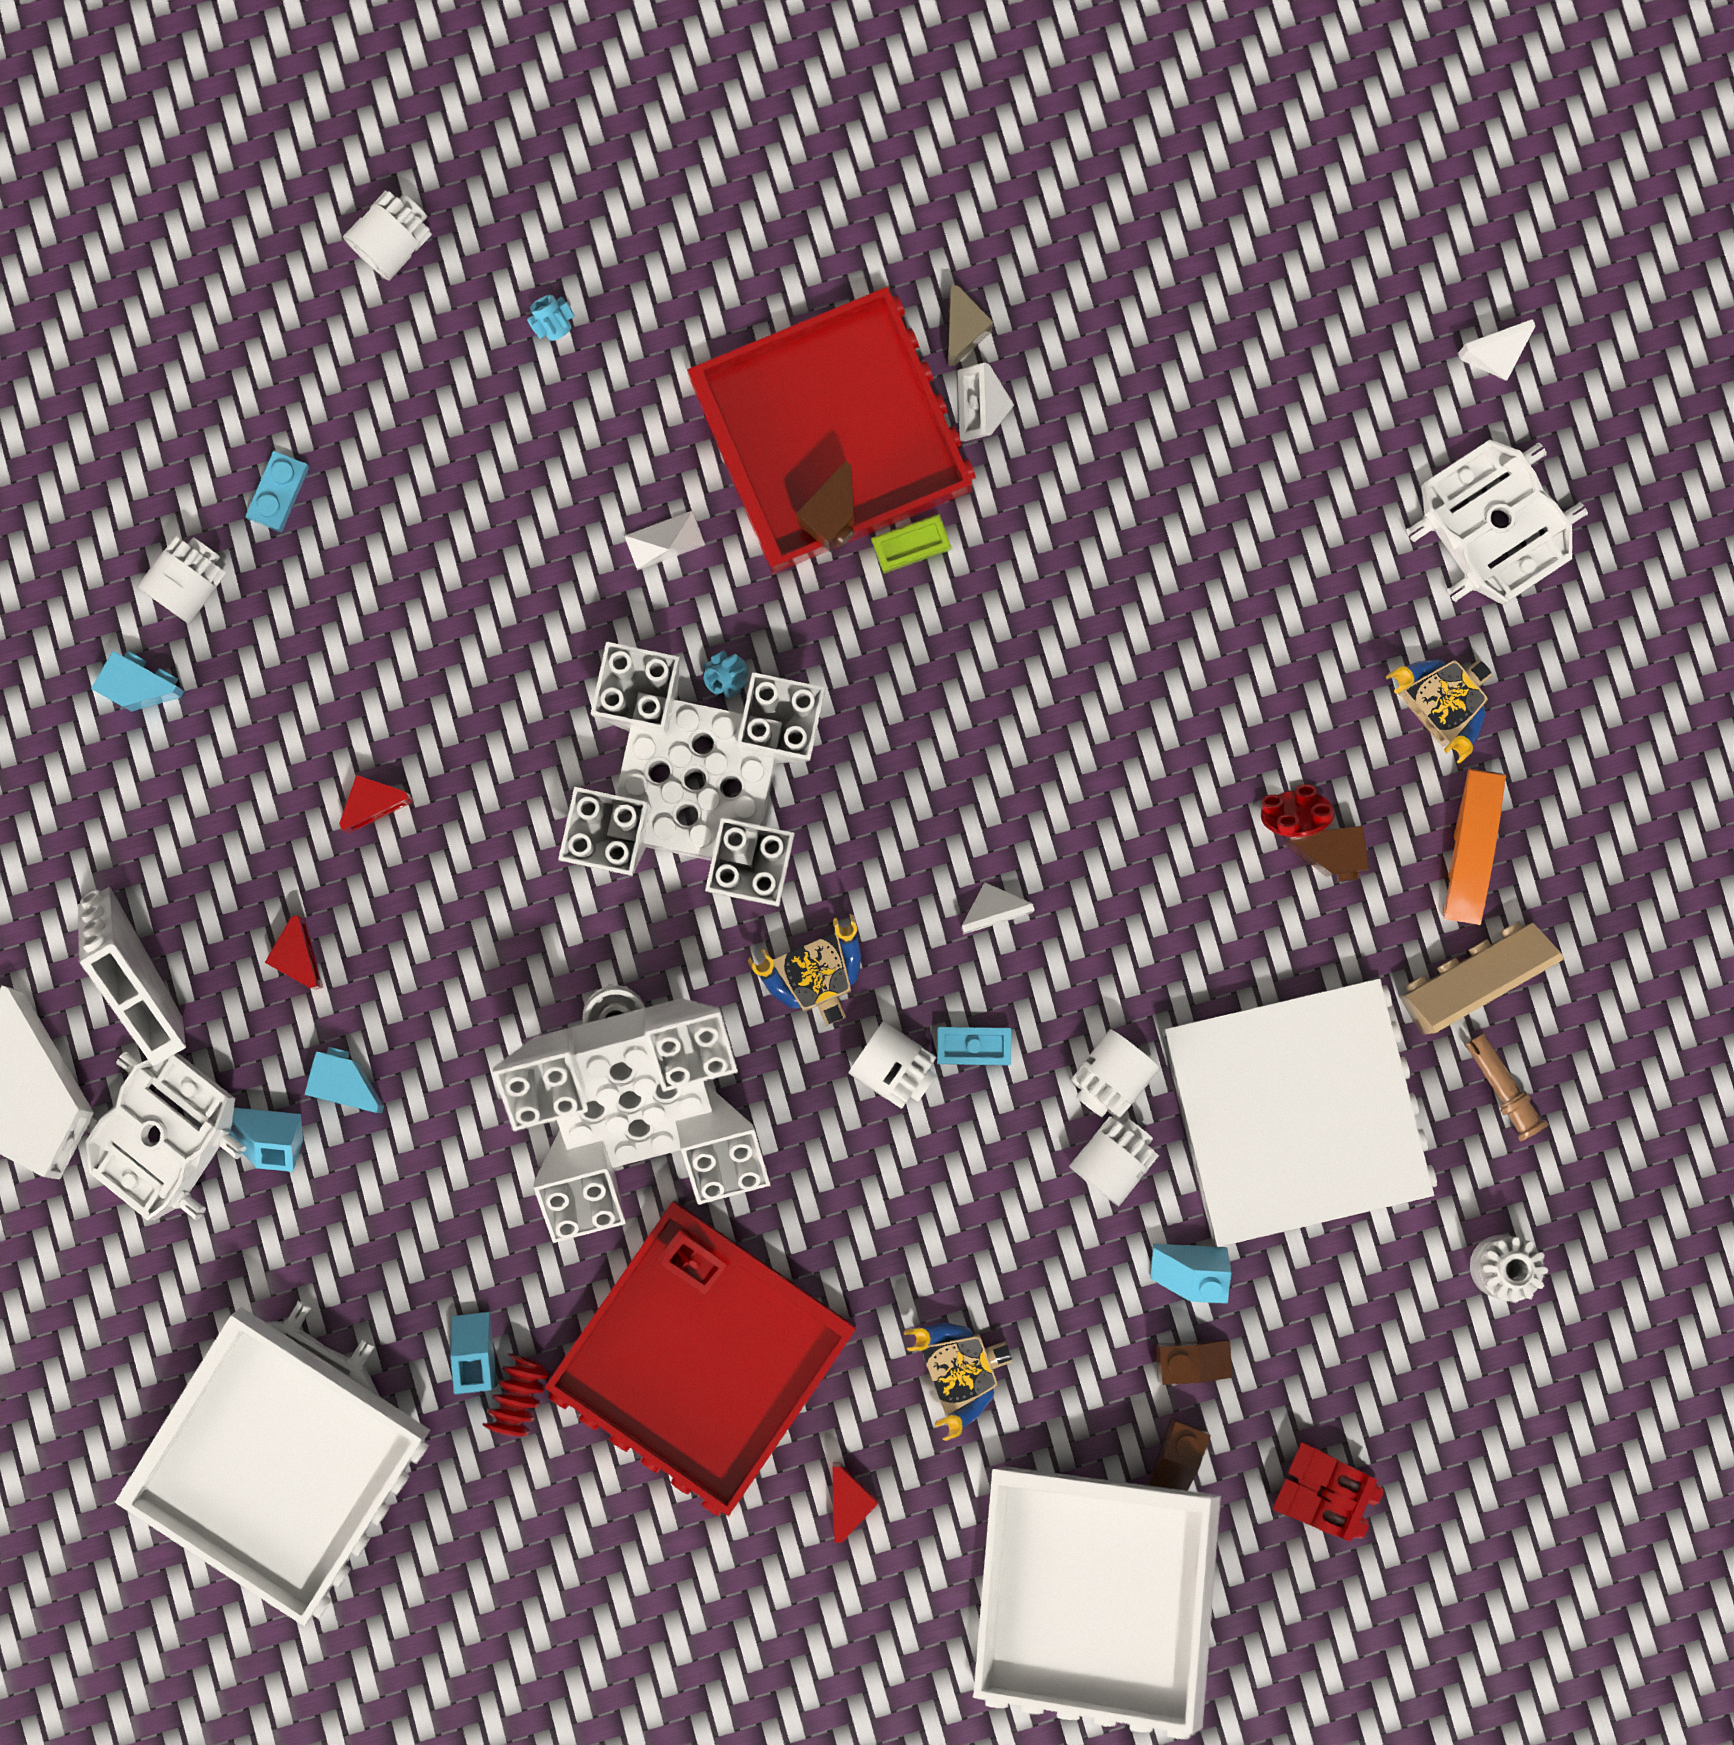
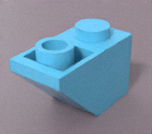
(132, 685)
(269, 1137)
(472, 1353)

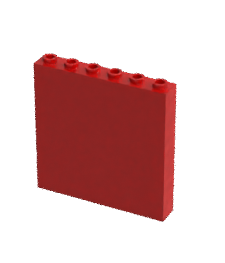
(827, 396)
(695, 1375)

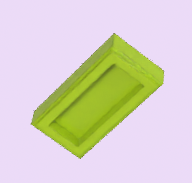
(911, 543)

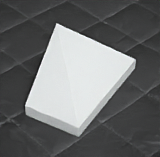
(1498, 351)
(981, 402)
(664, 540)
(994, 907)

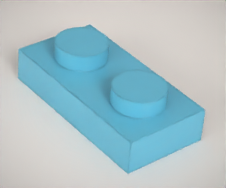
(277, 491)
(973, 1046)

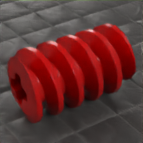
(517, 1396)

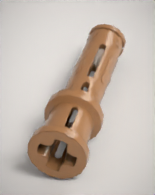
(1514, 1102)

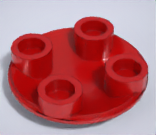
(1297, 812)

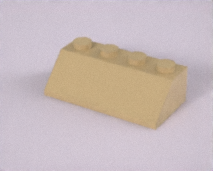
(1479, 978)

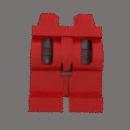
(1342, 1497)

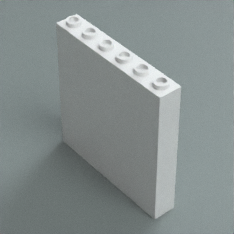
(1298, 1112)
(274, 1467)
(1097, 1600)

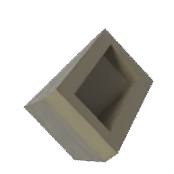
(966, 325)

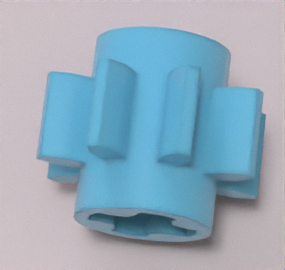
(550, 317)
(725, 674)

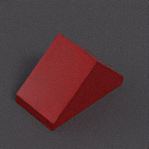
(371, 802)
(295, 954)
(692, 1261)
(850, 1502)

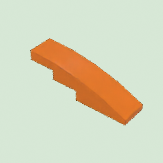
(1474, 846)

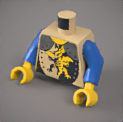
(1446, 700)
(815, 972)
(959, 1371)

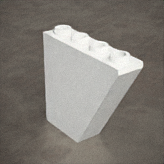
(127, 976)
(39, 1098)

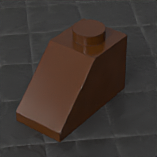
(831, 510)
(1334, 852)
(1193, 1362)
(1179, 1456)

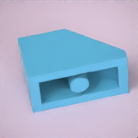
(342, 1081)
(1193, 1271)

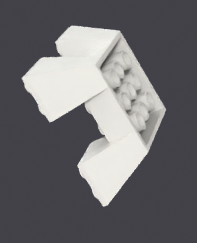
(640, 695)
(624, 1096)

